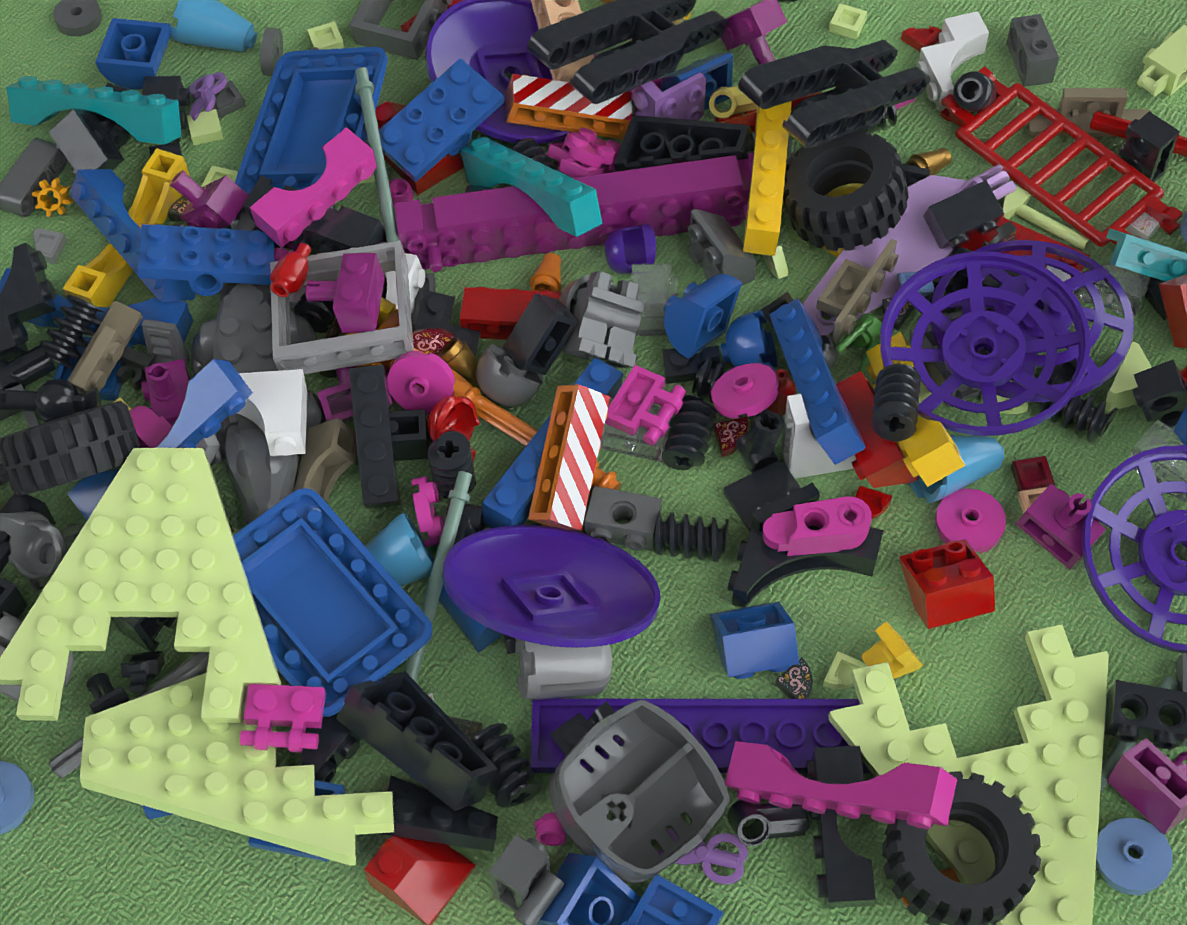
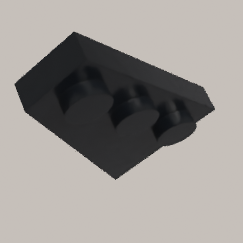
(427, 818)

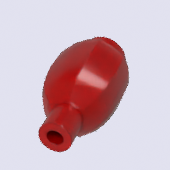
(290, 271)
(785, 388)

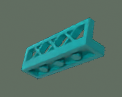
(1147, 257)

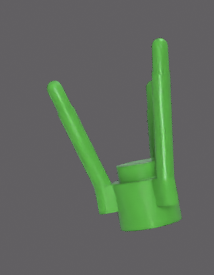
(863, 334)

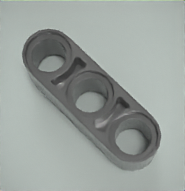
(36, 163)

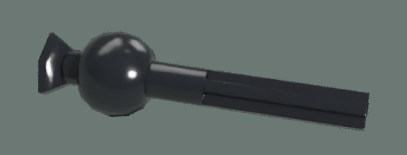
(51, 401)

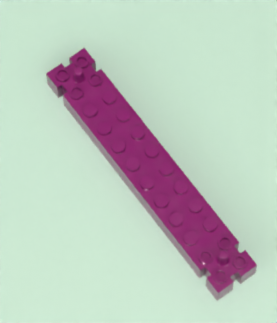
(512, 224)

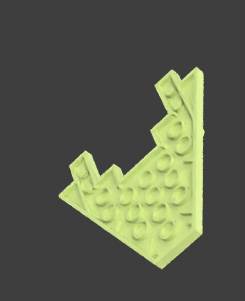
(148, 551)
(172, 761)
(1050, 773)

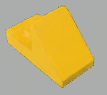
(892, 650)

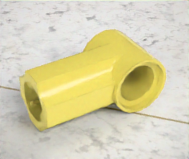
(739, 100)

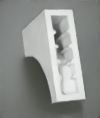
(278, 409)
(799, 446)

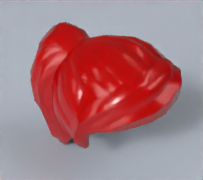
(452, 414)

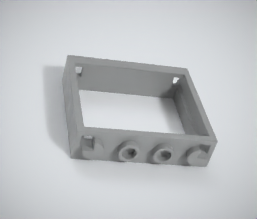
(347, 349)

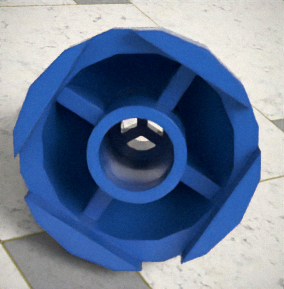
(749, 342)

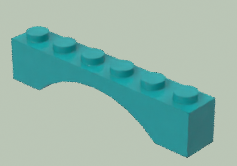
(144, 117)
(566, 200)

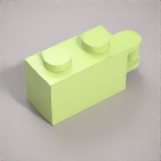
(1167, 65)

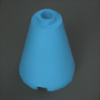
(212, 25)
(981, 457)
(402, 551)

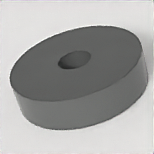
(77, 16)
(271, 50)

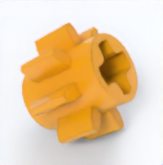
(45, 201)

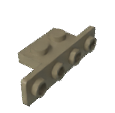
(1080, 105)
(852, 288)
(105, 348)

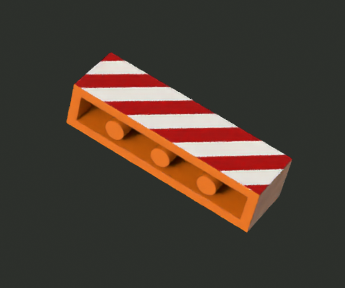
(561, 107)
(569, 457)

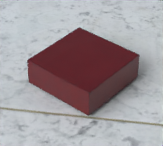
(1032, 473)

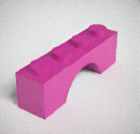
(287, 213)

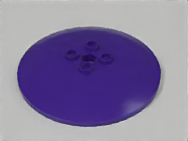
(494, 42)
(551, 586)

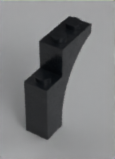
(23, 298)
(765, 565)

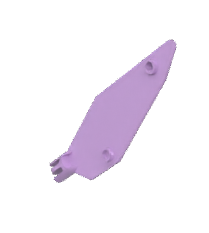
(913, 236)

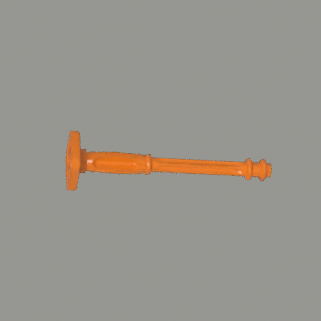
(495, 414)

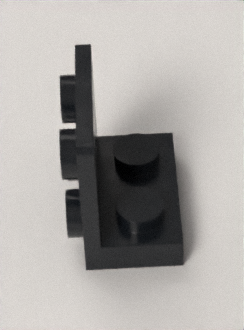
(767, 493)

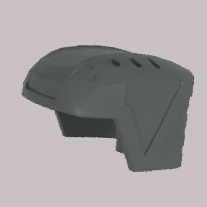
(643, 788)

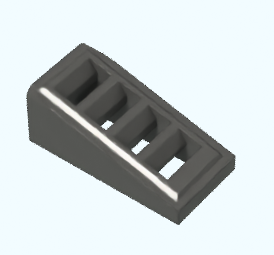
(168, 346)

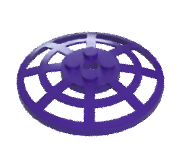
(1054, 311)
(992, 329)
(1154, 547)

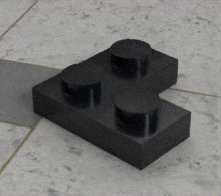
(436, 313)

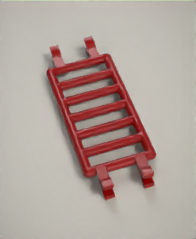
(1149, 203)

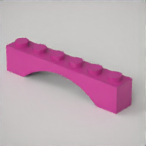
(907, 792)

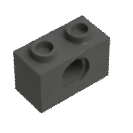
(612, 505)

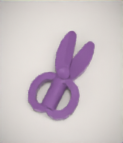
(206, 94)
(710, 855)

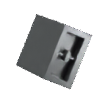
(718, 247)

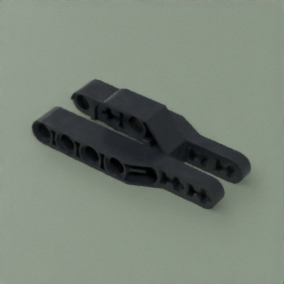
(652, 53)
(854, 103)

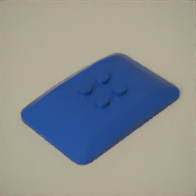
(303, 110)
(326, 599)

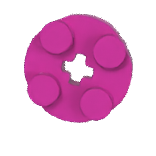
(591, 150)
(426, 511)

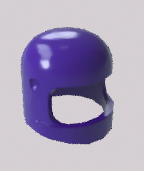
(630, 247)

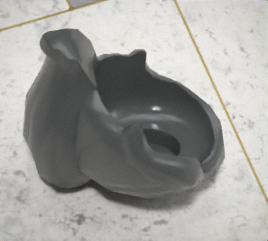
(33, 543)

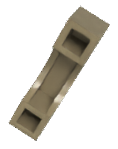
(328, 453)

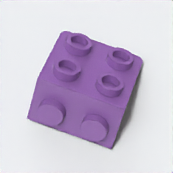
(678, 102)

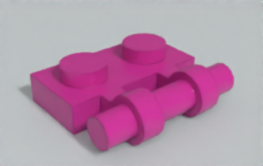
(635, 399)
(287, 707)

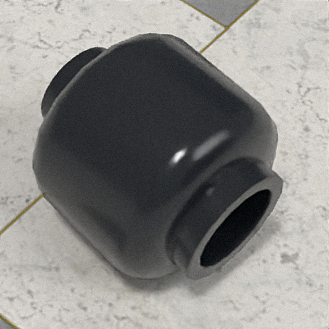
(974, 91)

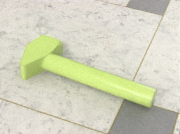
(1016, 203)

